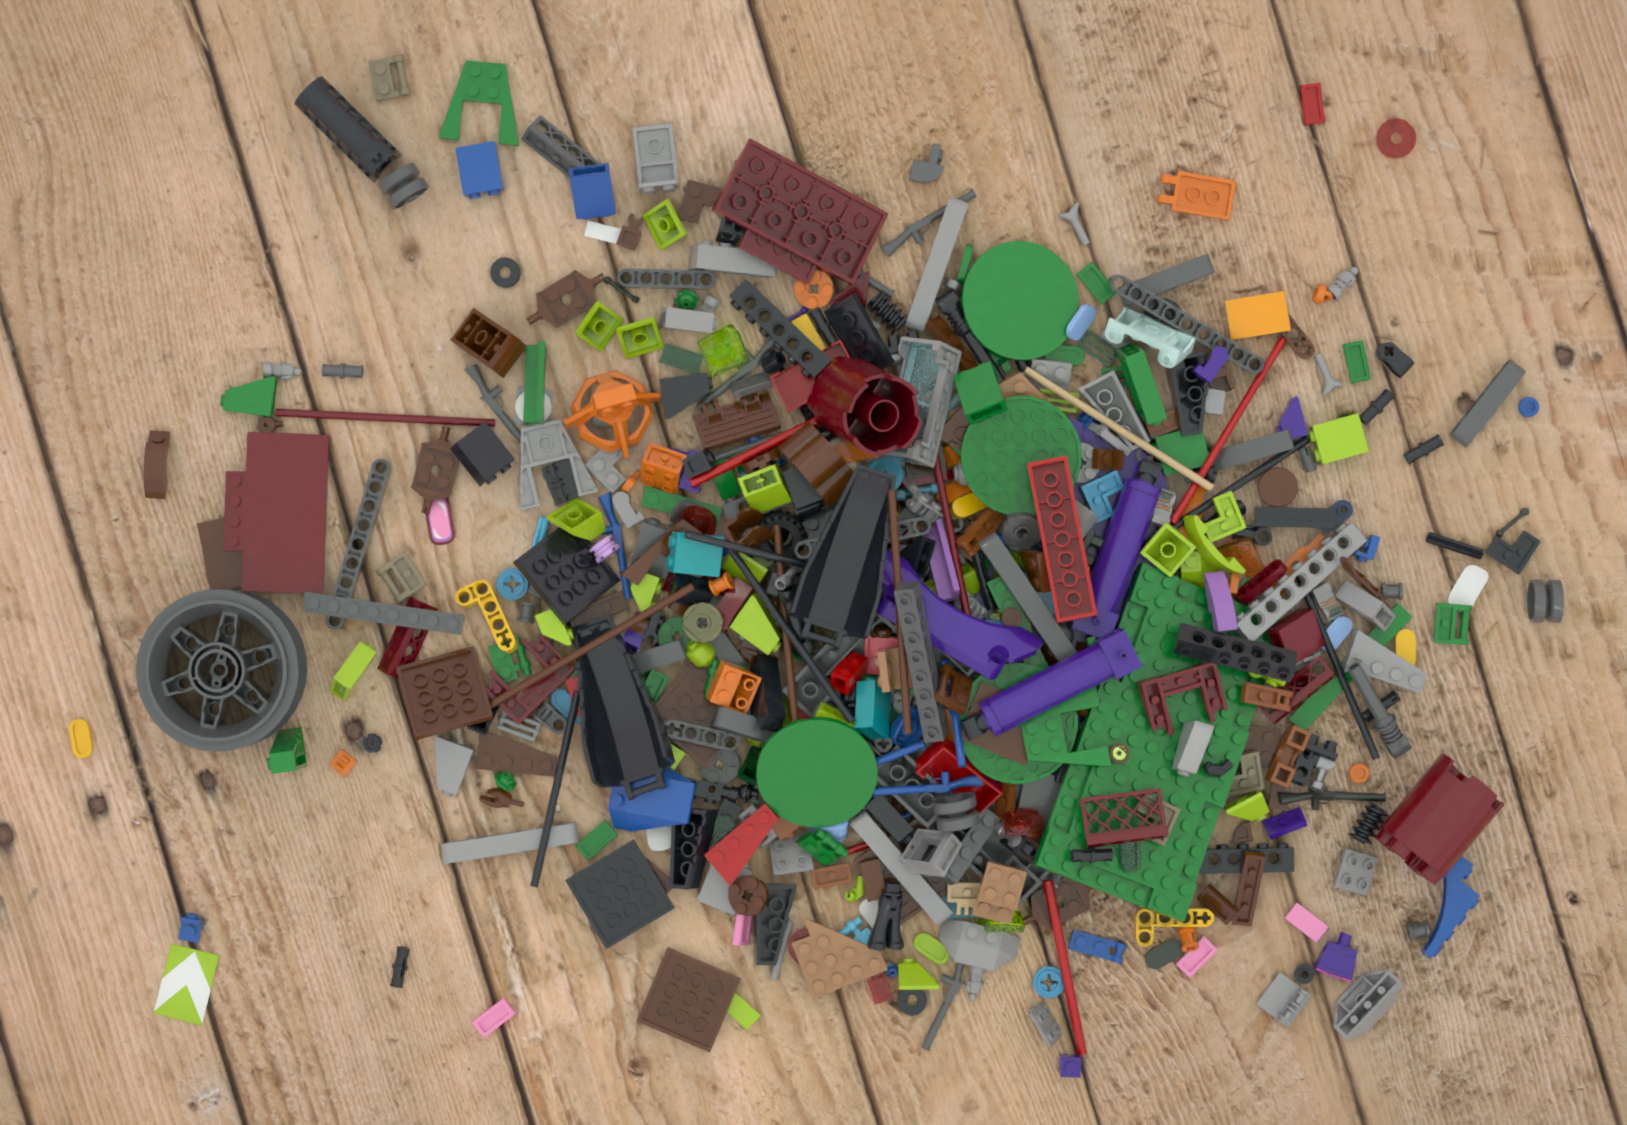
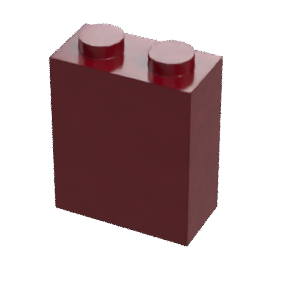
(1297, 633)

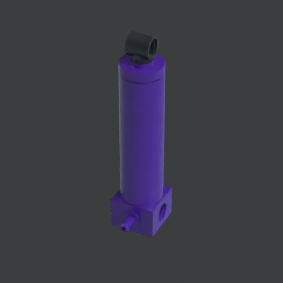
(1121, 548)
(1107, 658)

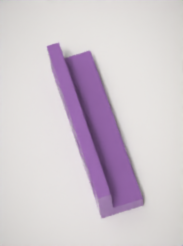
(942, 564)

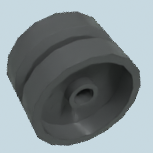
(403, 186)
(1545, 601)
(956, 811)

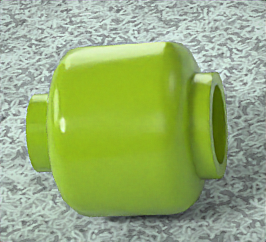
(700, 653)

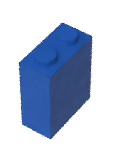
(479, 170)
(592, 191)

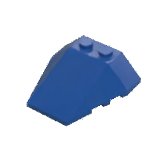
(655, 808)

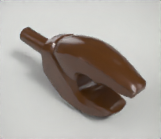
(502, 799)

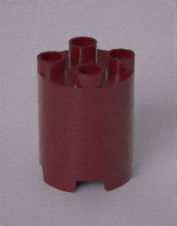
(865, 406)
(1439, 819)

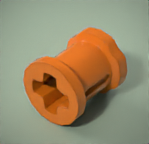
(721, 583)
(1188, 939)

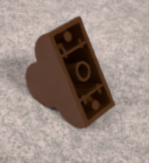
(488, 343)
(817, 462)

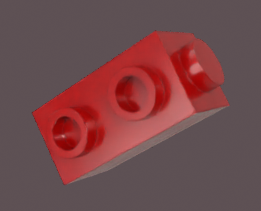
(849, 672)

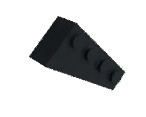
(689, 846)
(772, 922)

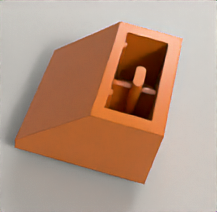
(733, 687)

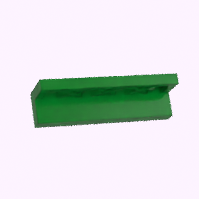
(535, 383)

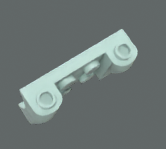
(1173, 344)

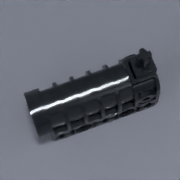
(346, 128)

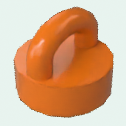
(1319, 294)

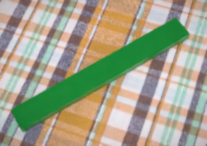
(1318, 702)

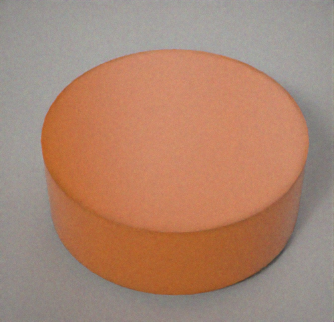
(1358, 773)

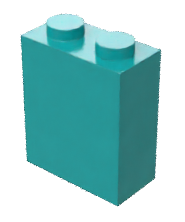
(693, 556)
(872, 709)

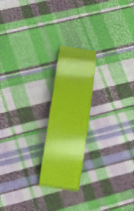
(1196, 531)

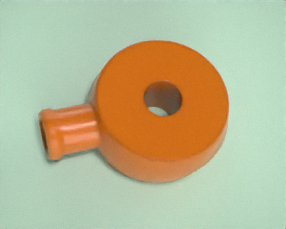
(630, 482)

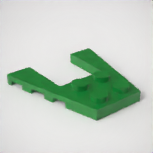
(483, 84)
(1046, 740)

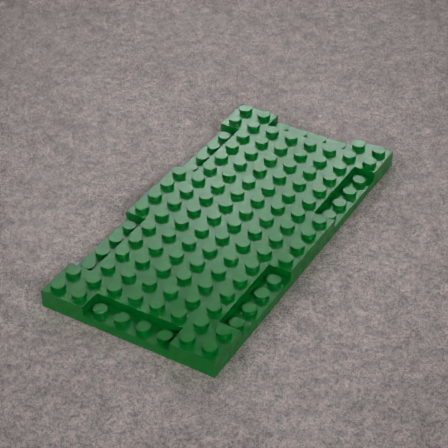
(1166, 872)

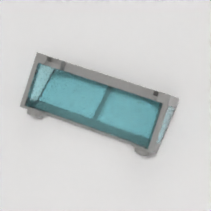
(930, 370)

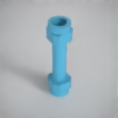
(902, 494)

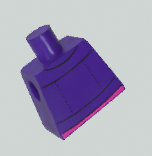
(1337, 958)

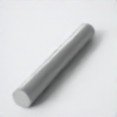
(776, 968)

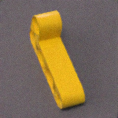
(491, 617)
(1154, 921)

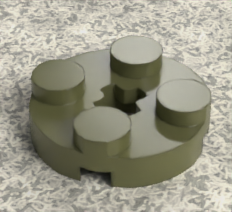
(714, 620)

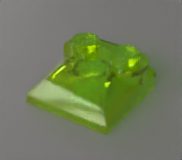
(723, 350)

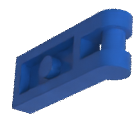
(1096, 946)

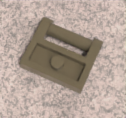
(383, 79)
(406, 573)

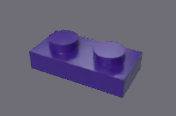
(1284, 823)

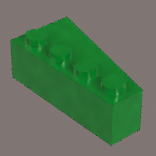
(287, 751)

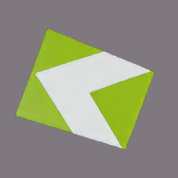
(186, 984)

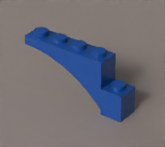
(1455, 903)

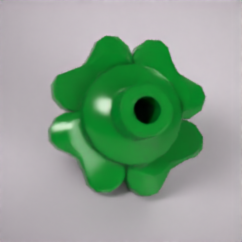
(686, 299)
(505, 781)

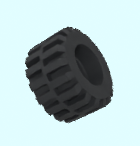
(788, 522)

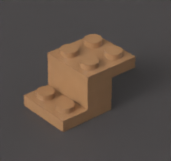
(888, 664)
(999, 892)

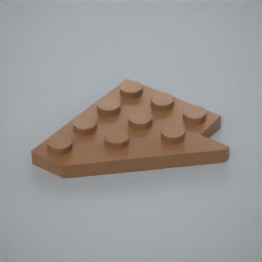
(834, 959)

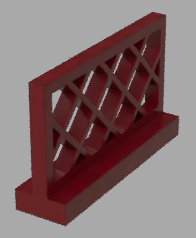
(1124, 835)

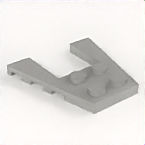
(545, 445)

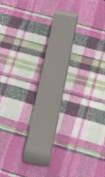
(936, 264)
(507, 843)
(890, 856)

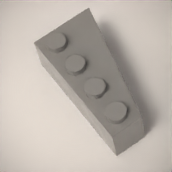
(728, 260)
(1112, 400)
(1383, 663)

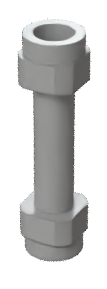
(785, 580)

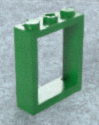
(1141, 384)

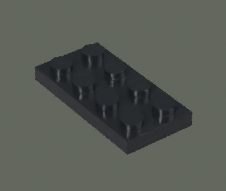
(858, 332)

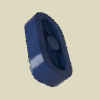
(1340, 518)

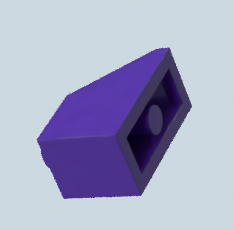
(1293, 419)

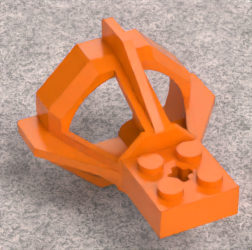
(614, 405)

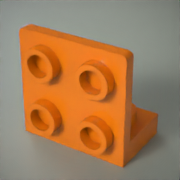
(662, 468)

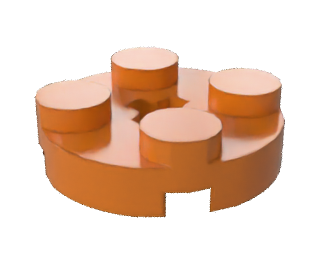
(813, 300)

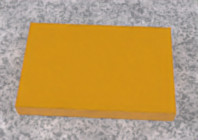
(1257, 315)

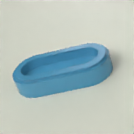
(561, 701)

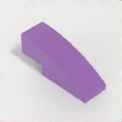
(1220, 602)

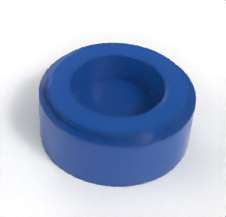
(1528, 407)

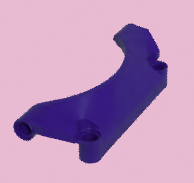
(961, 636)

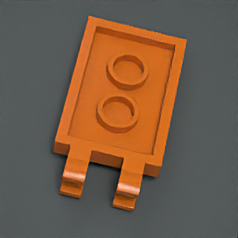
(1199, 195)

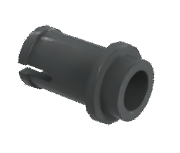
(1307, 460)

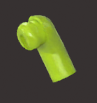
(856, 892)

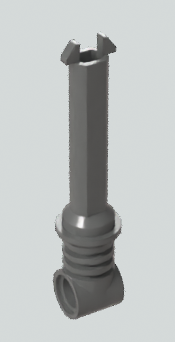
(1384, 722)

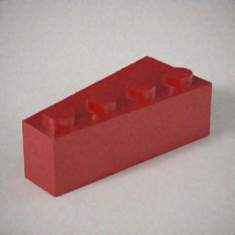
(738, 846)

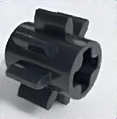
(773, 362)

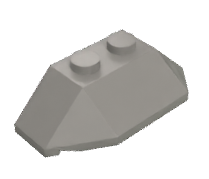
(976, 947)
(1365, 1003)

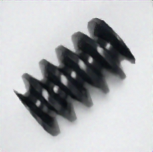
(887, 312)
(1368, 823)

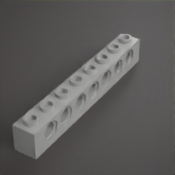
(1352, 541)

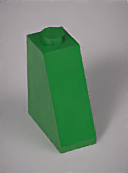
(252, 398)

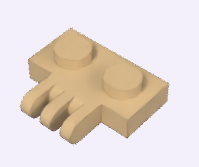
(963, 895)

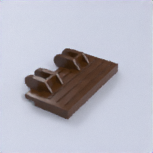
(736, 423)

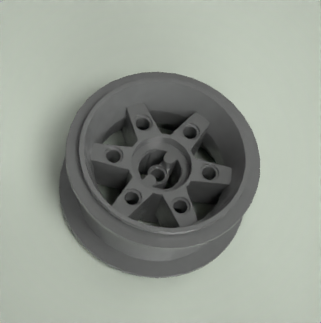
(173, 628)

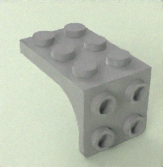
(655, 158)

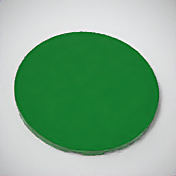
(1019, 300)
(1002, 445)
(998, 766)
(816, 772)

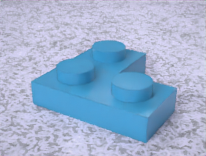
(1096, 494)

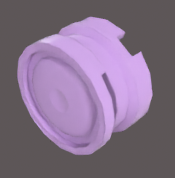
(604, 549)

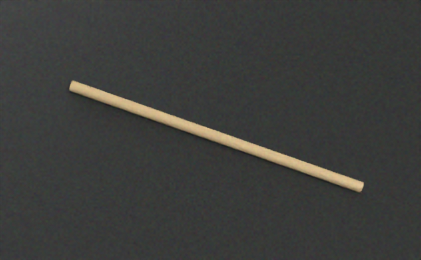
(1119, 429)

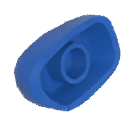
(897, 732)

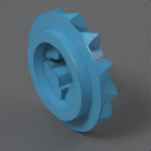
(505, 591)
(1041, 988)

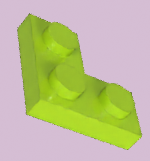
(1229, 518)

